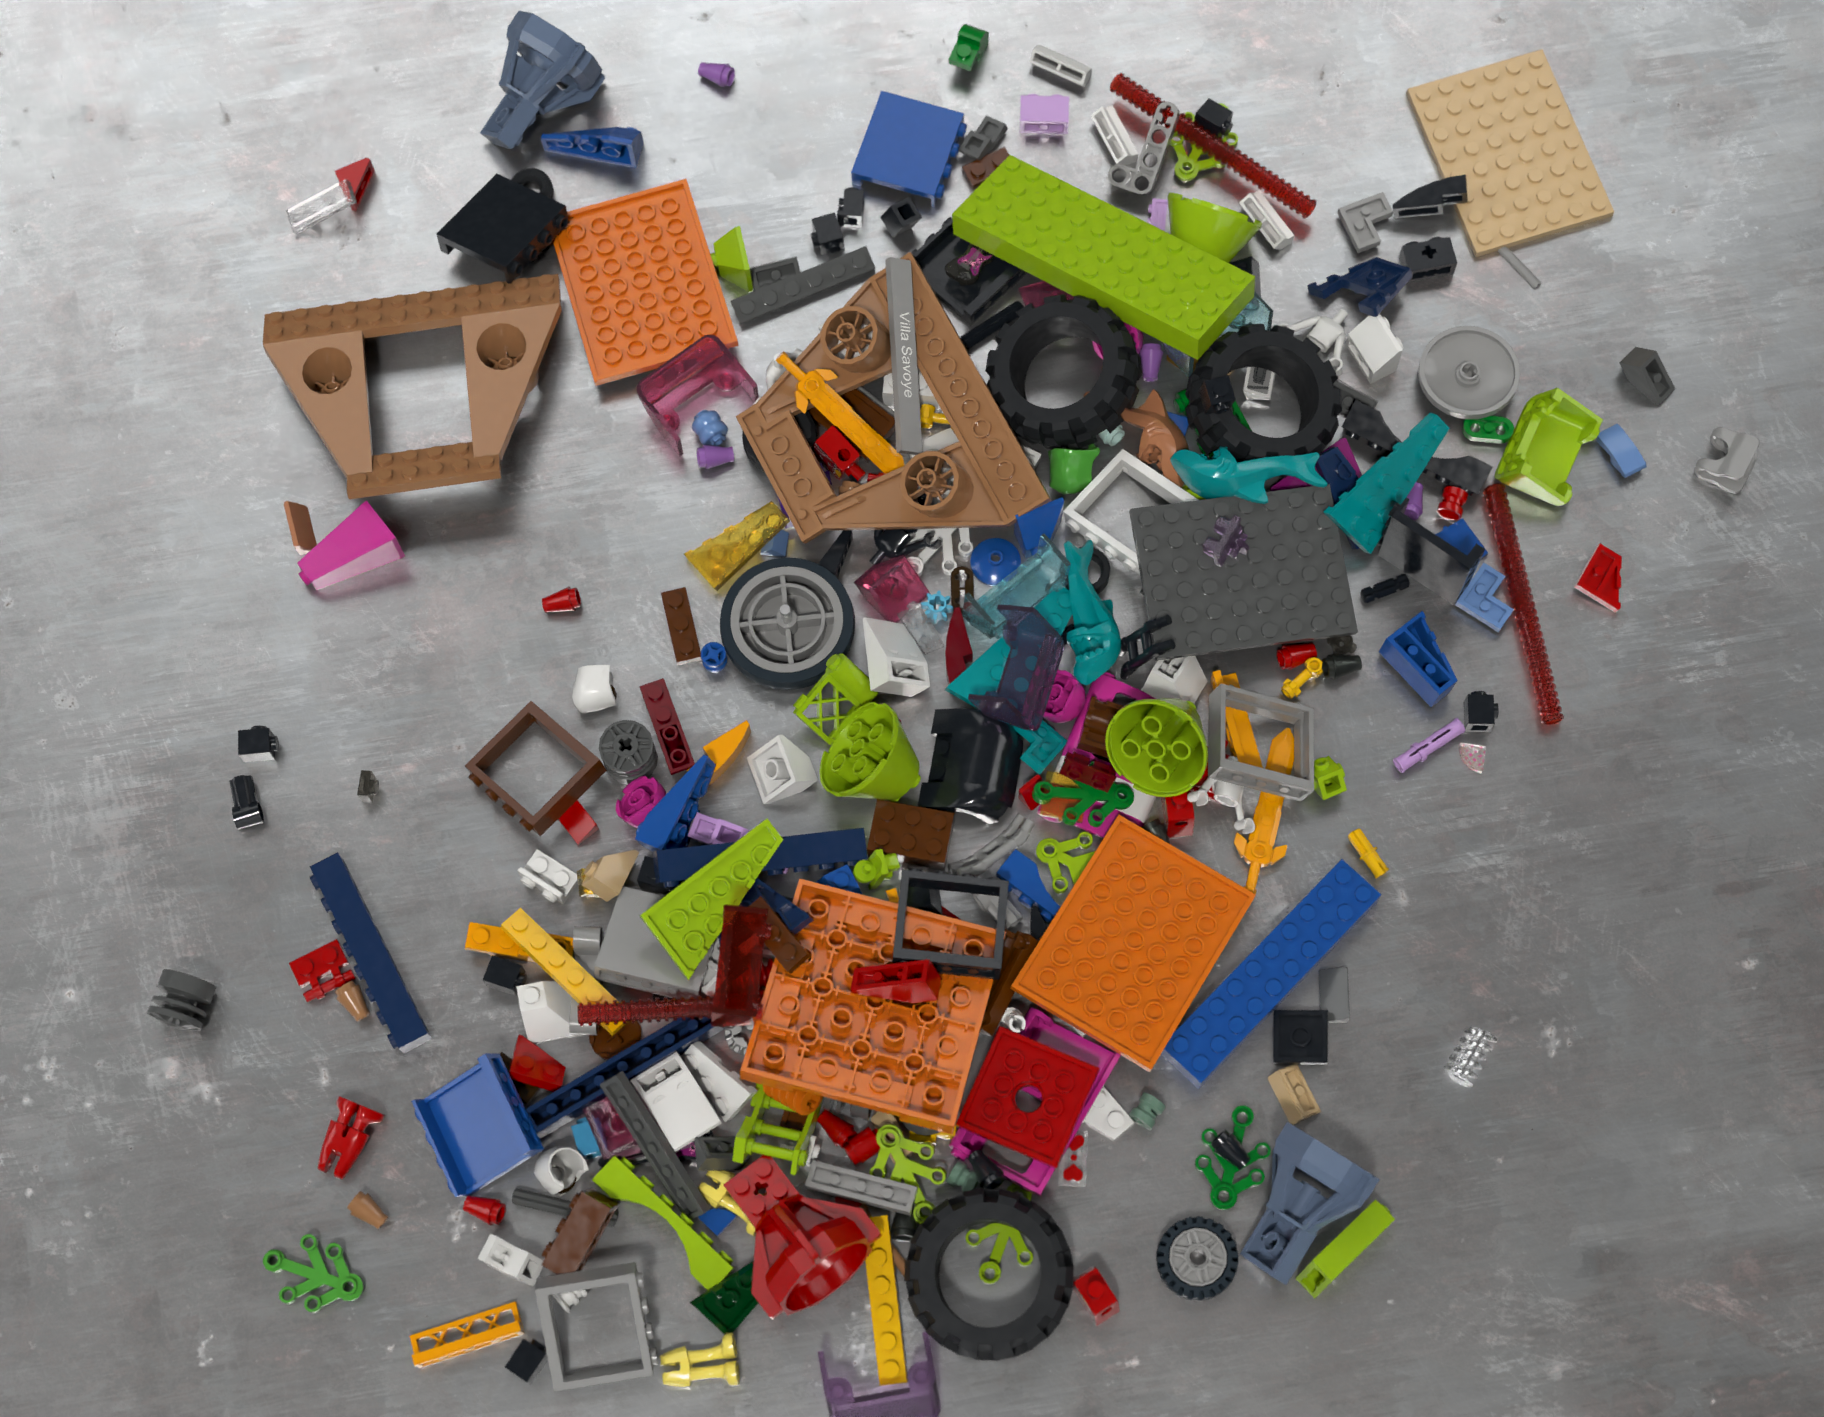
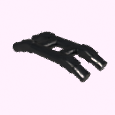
(1149, 651)

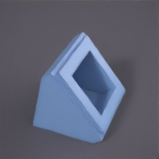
(777, 545)

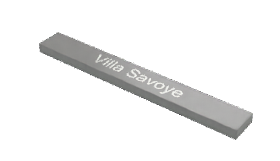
(903, 356)

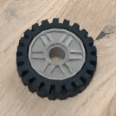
(1193, 1280)

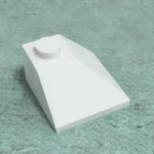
(781, 769)
(544, 1010)

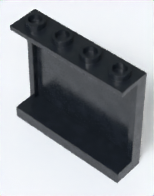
(504, 226)
(969, 300)
(1427, 555)

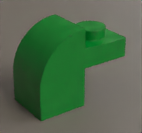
(969, 47)

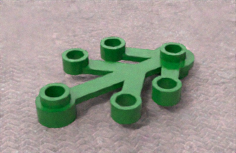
(1088, 796)
(1229, 1170)

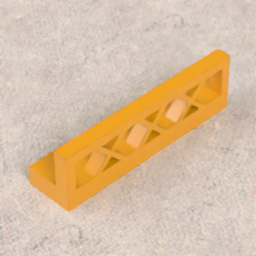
(1237, 726)
(470, 1343)

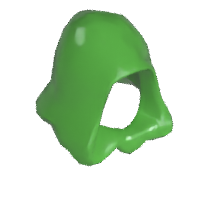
(1071, 468)

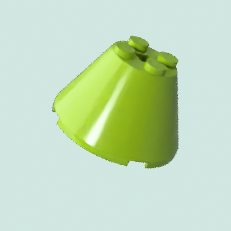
(1210, 226)
(1158, 745)
(870, 756)

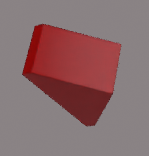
(359, 175)

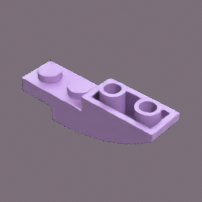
(716, 831)

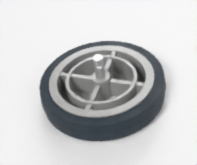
(786, 622)

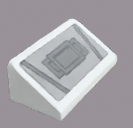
(1258, 383)

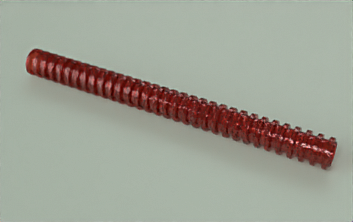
(1216, 147)
(1523, 604)
(647, 1010)

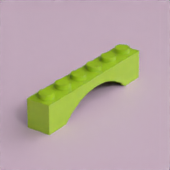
(623, 1185)

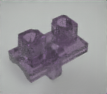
(1230, 543)

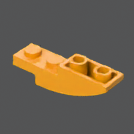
(497, 943)

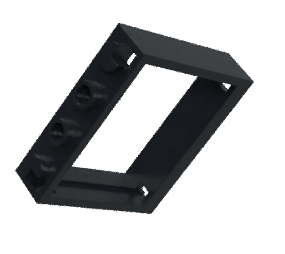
(945, 962)

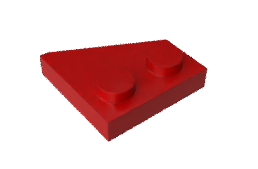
(1602, 577)
(535, 1066)

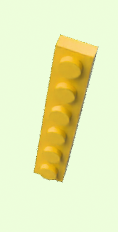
(557, 962)
(885, 1307)

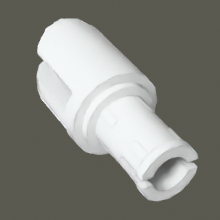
(1012, 1020)

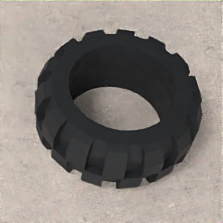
(1037, 329)
(1288, 358)
(924, 1262)

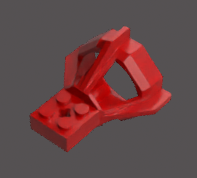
(801, 1242)

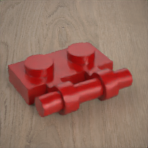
(319, 964)

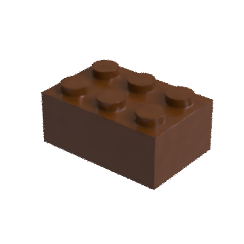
(913, 833)
(579, 1232)

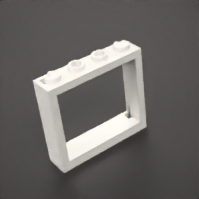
(1139, 471)

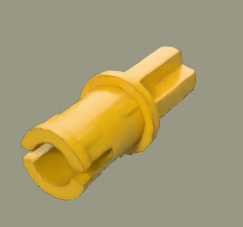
(1368, 853)

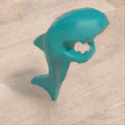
(1243, 479)
(1095, 634)

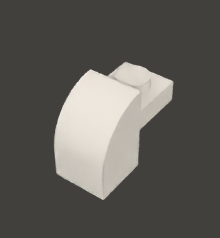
(511, 1260)

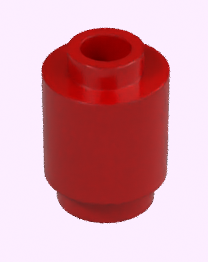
(862, 1146)

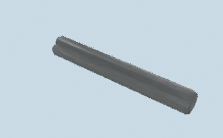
(547, 1203)

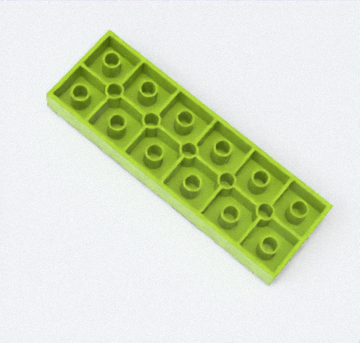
(1104, 256)

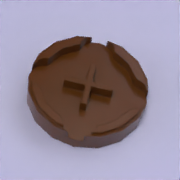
(608, 1046)

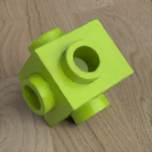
(1328, 778)

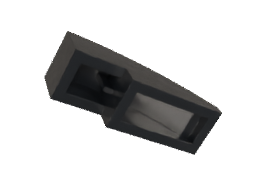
(1431, 198)

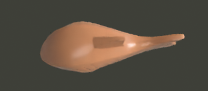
(1158, 433)

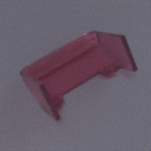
(685, 376)

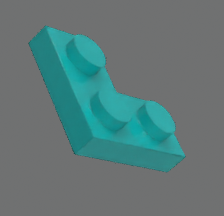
(1044, 746)

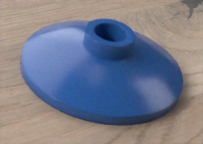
(988, 570)

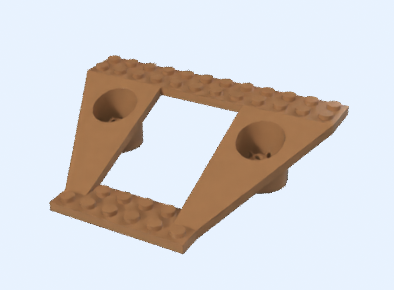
(325, 369)
(987, 462)

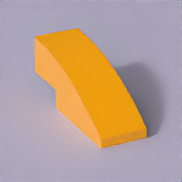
(726, 749)

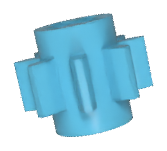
(937, 599)

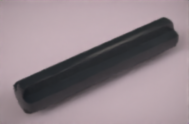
(991, 325)

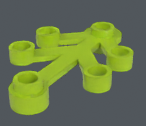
(1192, 160)
(1075, 864)
(906, 1167)
(1001, 1241)

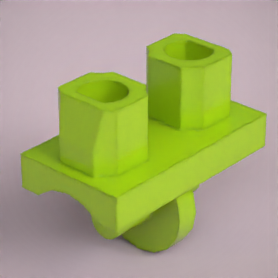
(876, 868)

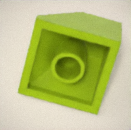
(732, 259)

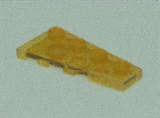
(727, 553)

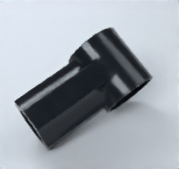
(246, 808)

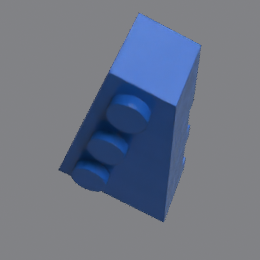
(1419, 660)

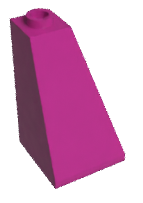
(350, 549)

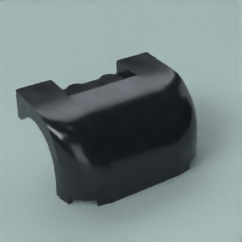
(972, 765)

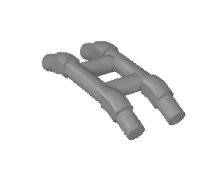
(1012, 837)

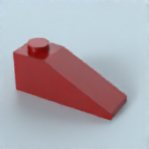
(898, 981)

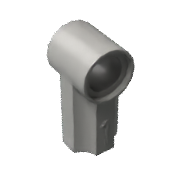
(990, 904)

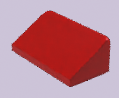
(578, 823)

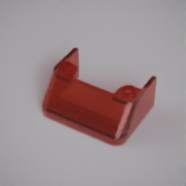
(740, 966)

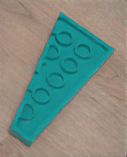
(1367, 506)
(988, 668)

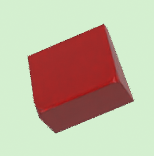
(1025, 792)

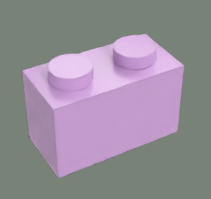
(1044, 114)

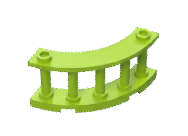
(745, 1139)

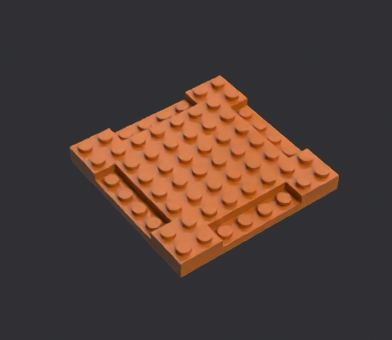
(863, 1047)

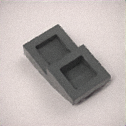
(984, 139)

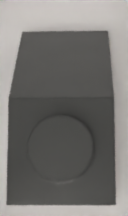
(1647, 374)

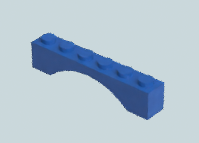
(1027, 884)

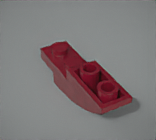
(667, 726)

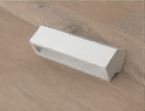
(1063, 61)
(1115, 135)
(1273, 226)

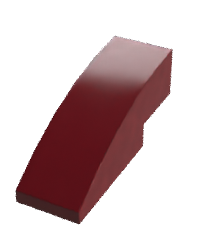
(958, 647)

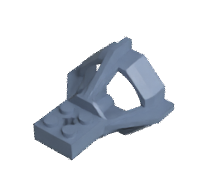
(531, 80)
(1298, 1208)

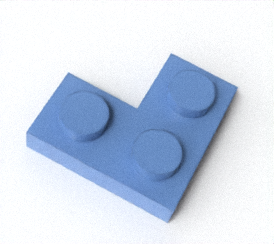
(1479, 598)

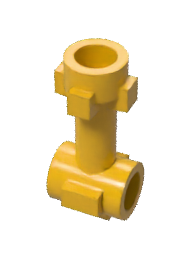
(928, 416)
(1312, 670)

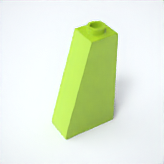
(1345, 1248)

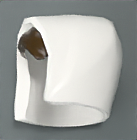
(593, 688)
(559, 1169)

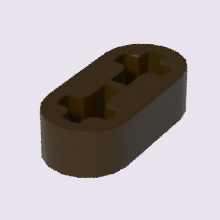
(956, 590)

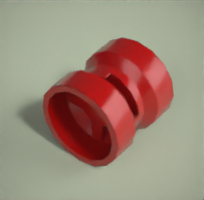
(1452, 503)

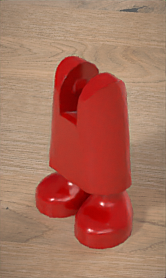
(345, 1140)

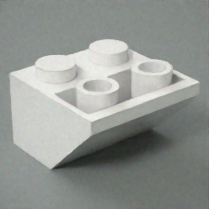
(1375, 348)
(1176, 678)

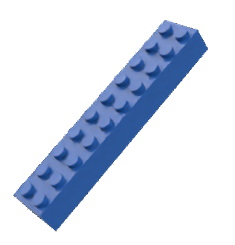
(1270, 973)

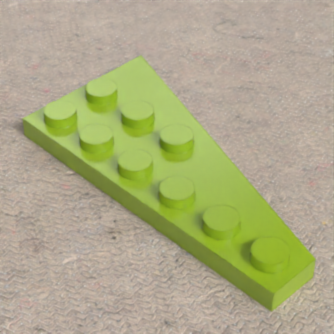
(692, 913)

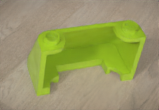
(1547, 446)

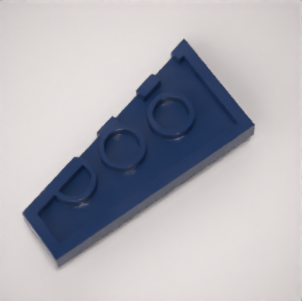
(1339, 474)

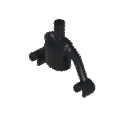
(893, 544)

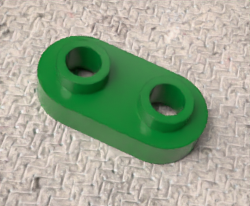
(1487, 429)

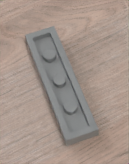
(861, 1187)

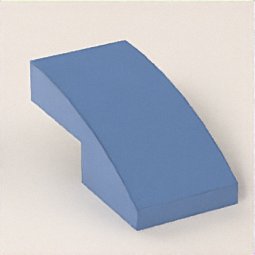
(1622, 450)

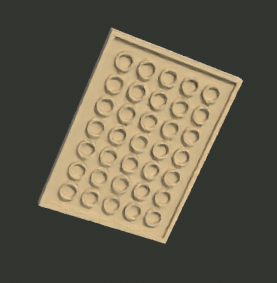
(1516, 147)

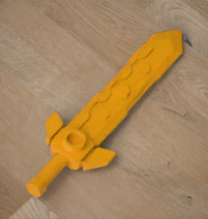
(840, 414)
(1267, 814)

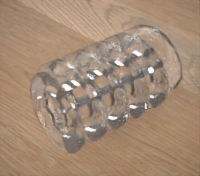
(1468, 1054)

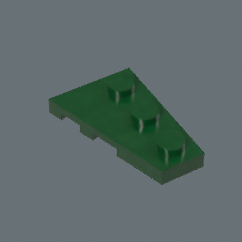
(729, 1300)

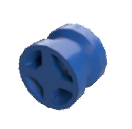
(713, 651)

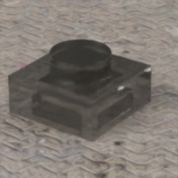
(367, 786)

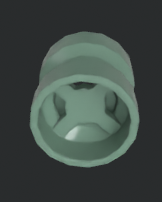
(1147, 1111)
(962, 1176)

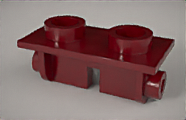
(1098, 776)

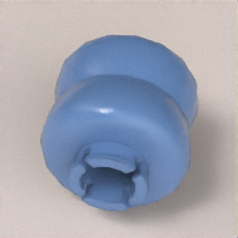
(709, 428)

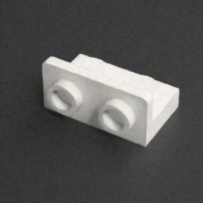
(549, 876)

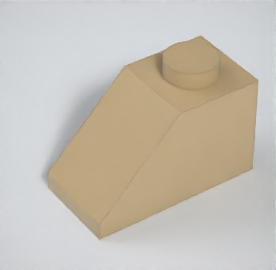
(609, 874)

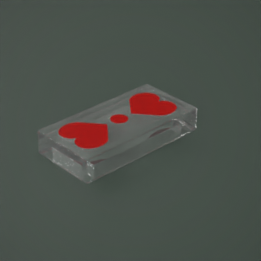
(1074, 1162)

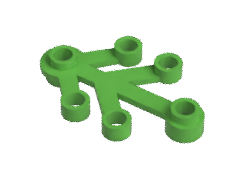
(317, 1276)

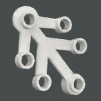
(945, 536)

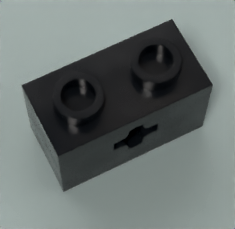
(1429, 258)

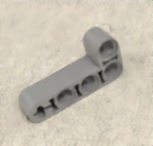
(1149, 147)
(586, 945)

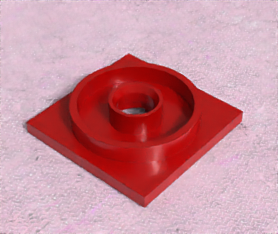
(1021, 1063)

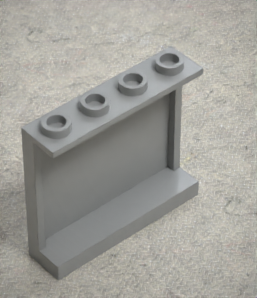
(636, 958)

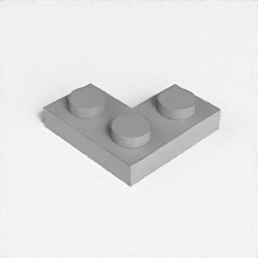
(1359, 220)

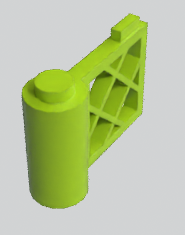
(847, 681)

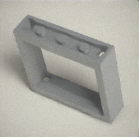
(1254, 777)
(590, 1279)

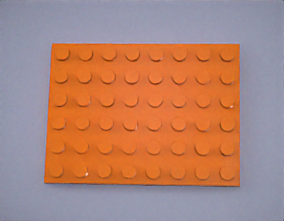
(641, 281)
(1133, 942)

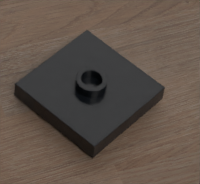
(1300, 1037)

